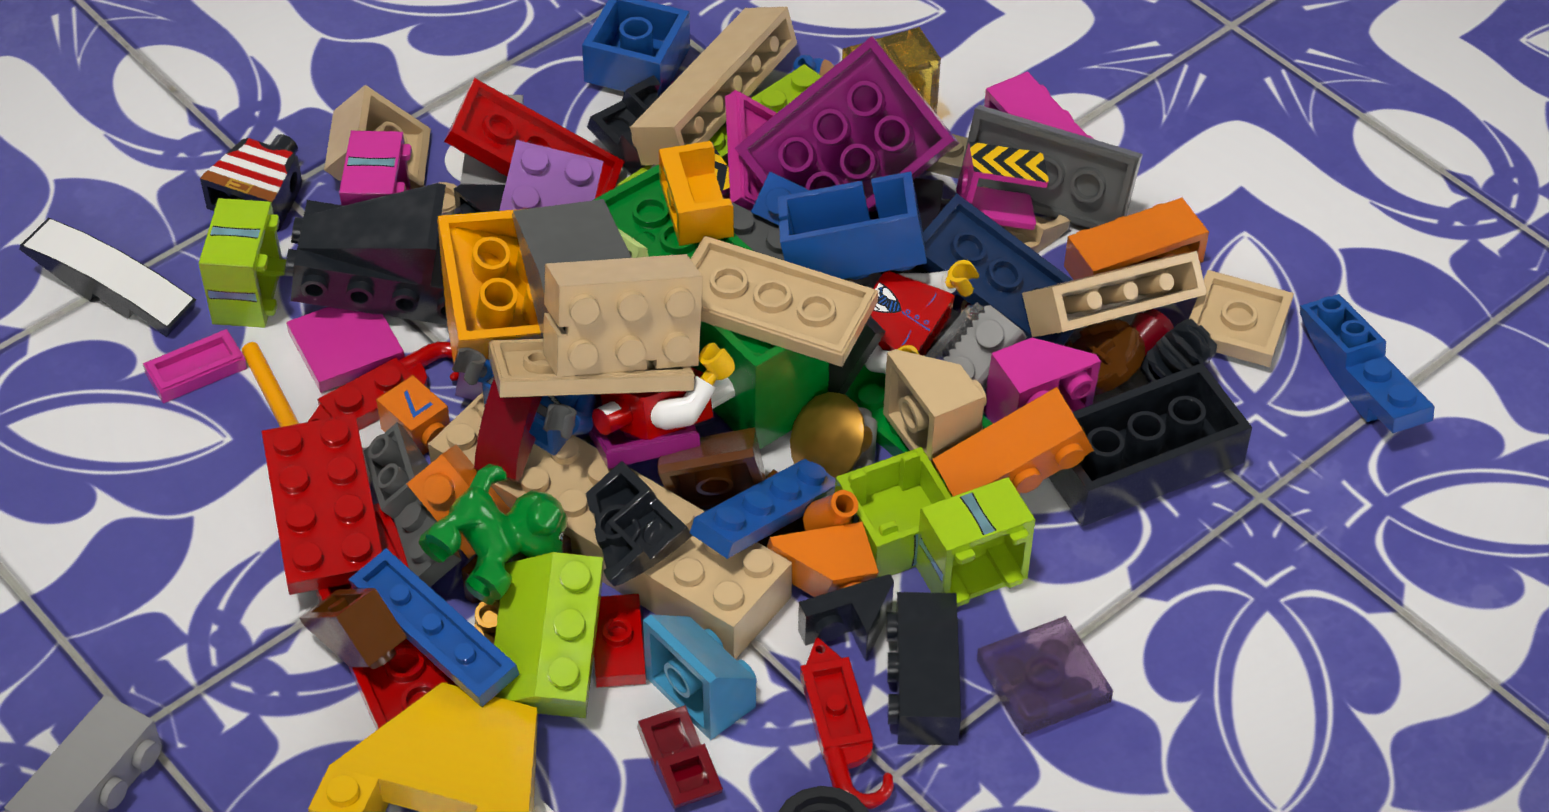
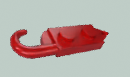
(361, 393)
(840, 720)

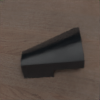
(614, 123)
(632, 525)

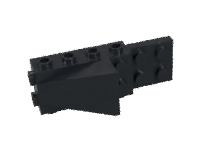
(372, 255)

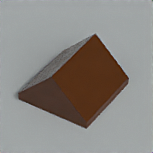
(715, 469)

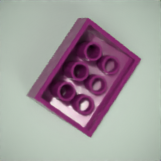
(851, 128)

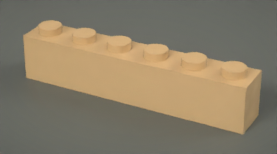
(695, 102)

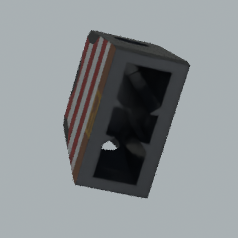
(256, 173)

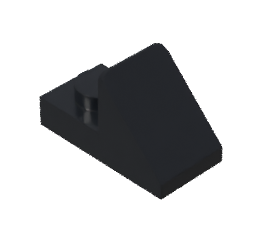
(851, 609)

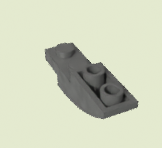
(392, 463)

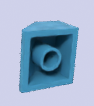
(697, 672)

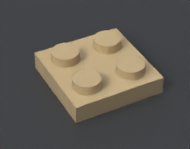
(1242, 316)

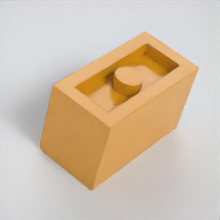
(694, 193)

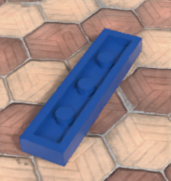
(762, 508)
(438, 629)

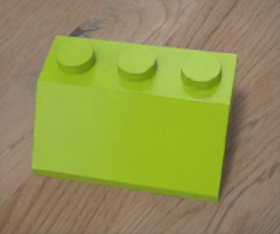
(551, 630)

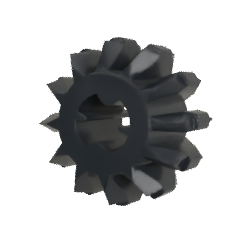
(1178, 350)

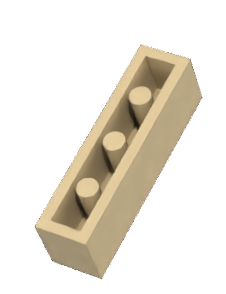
(1114, 294)

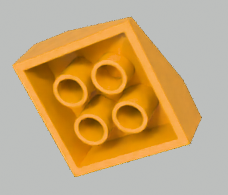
(484, 281)

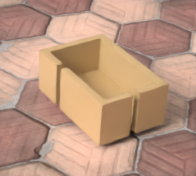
(622, 314)

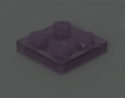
(1044, 675)

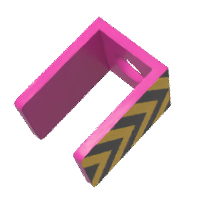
(1002, 165)

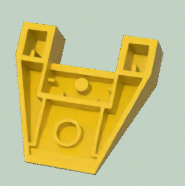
(440, 758)

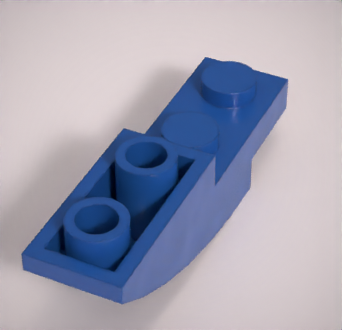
(1360, 368)

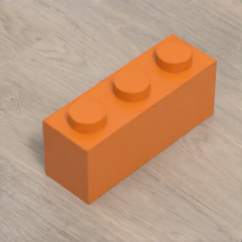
(1136, 239)
(1020, 446)

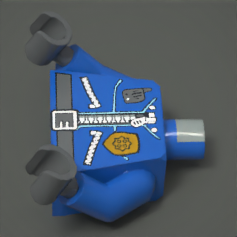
(556, 416)

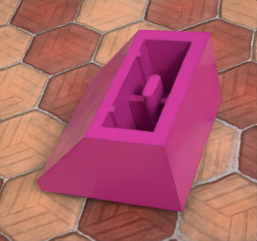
(1034, 368)

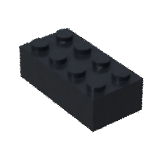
(1153, 443)

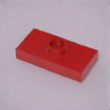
(619, 642)

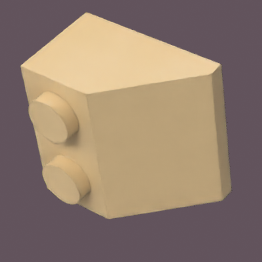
(372, 112)
(931, 402)

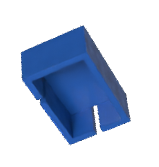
(834, 232)

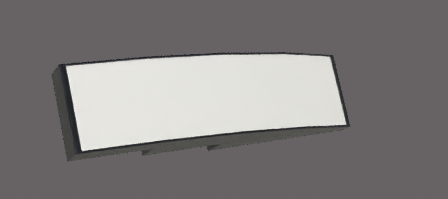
(109, 274)

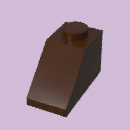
(356, 627)

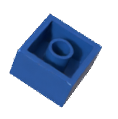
(635, 43)

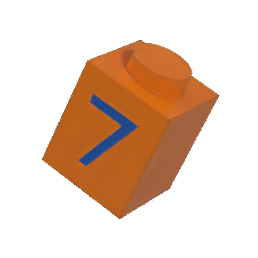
(415, 409)

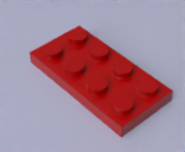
(492, 123)
(321, 502)

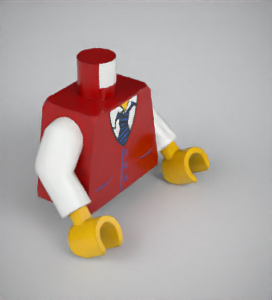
(916, 309)
(660, 413)

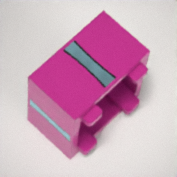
(374, 166)

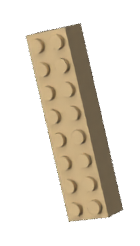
(720, 594)

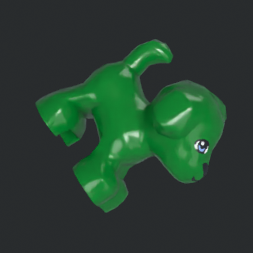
(530, 527)

